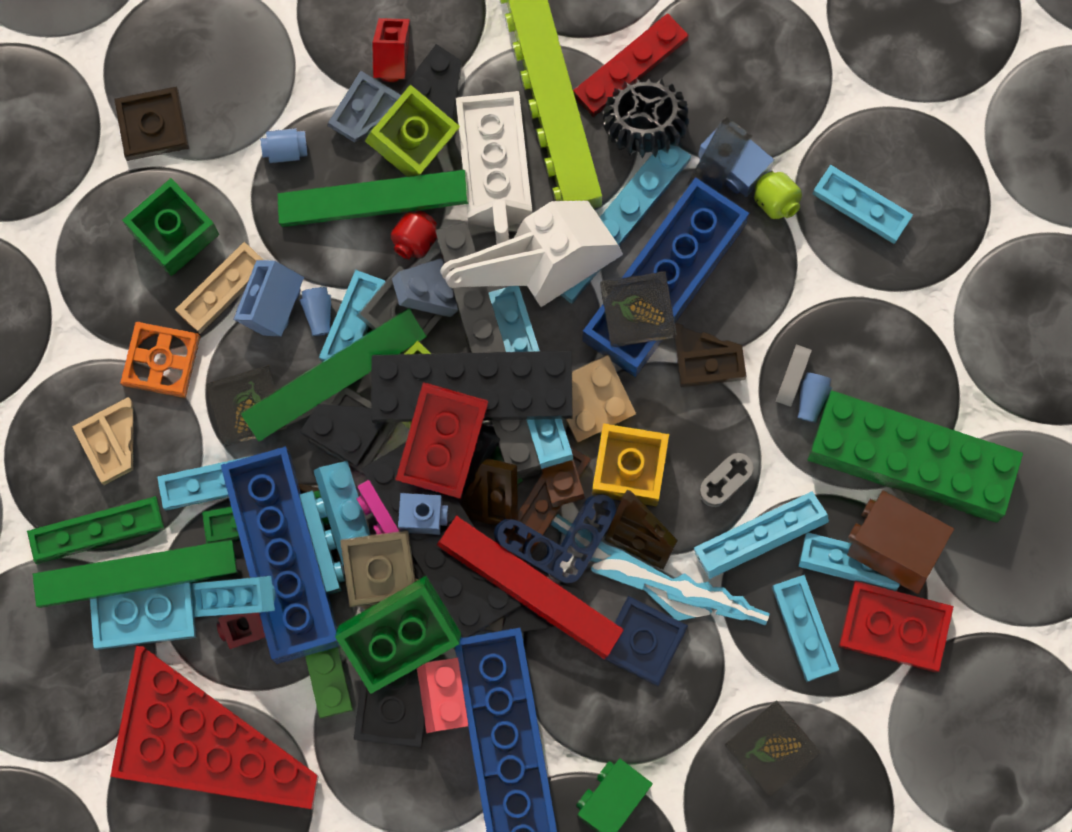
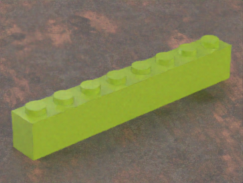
(552, 101)

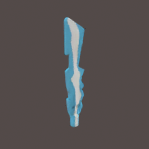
(682, 589)
(676, 609)

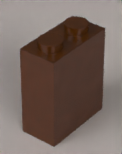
(898, 541)

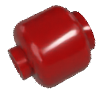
(414, 235)

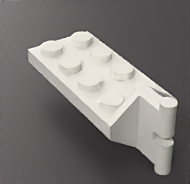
(494, 161)

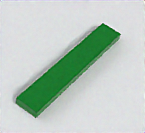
(373, 198)
(331, 375)
(135, 573)

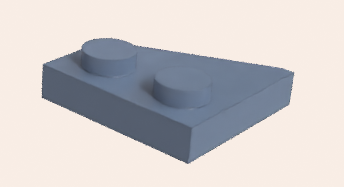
(362, 107)
(425, 289)

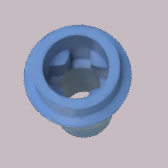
(317, 309)
(813, 395)

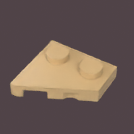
(109, 440)

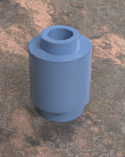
(284, 145)

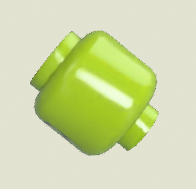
(777, 195)

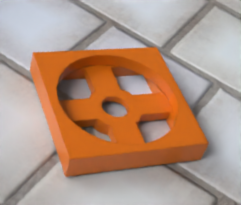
(143, 331)

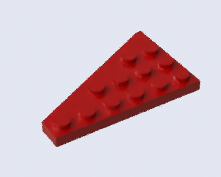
(192, 742)

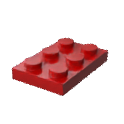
(441, 440)
(896, 626)

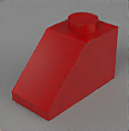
(391, 49)

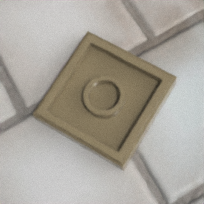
(377, 566)

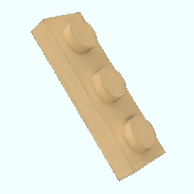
(219, 289)

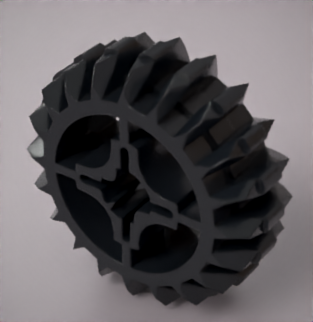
(648, 107)

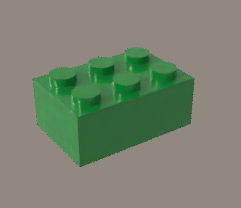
(398, 634)

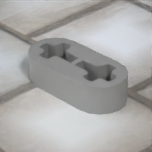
(793, 375)
(720, 474)

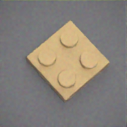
(597, 399)

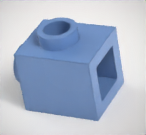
(422, 513)

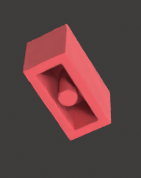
(442, 695)

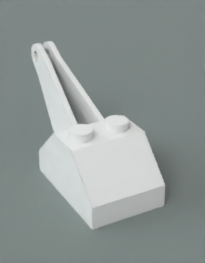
(548, 254)

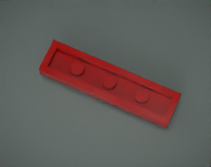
(631, 62)

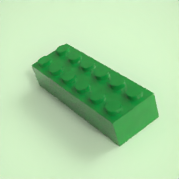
(915, 456)

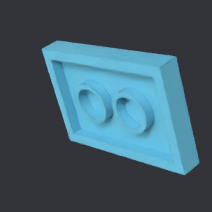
(143, 617)

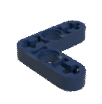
(558, 553)

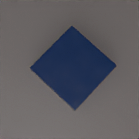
(646, 641)

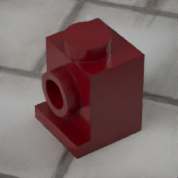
(236, 635)

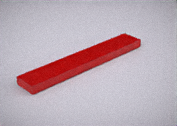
(530, 587)

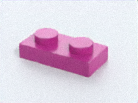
(371, 503)

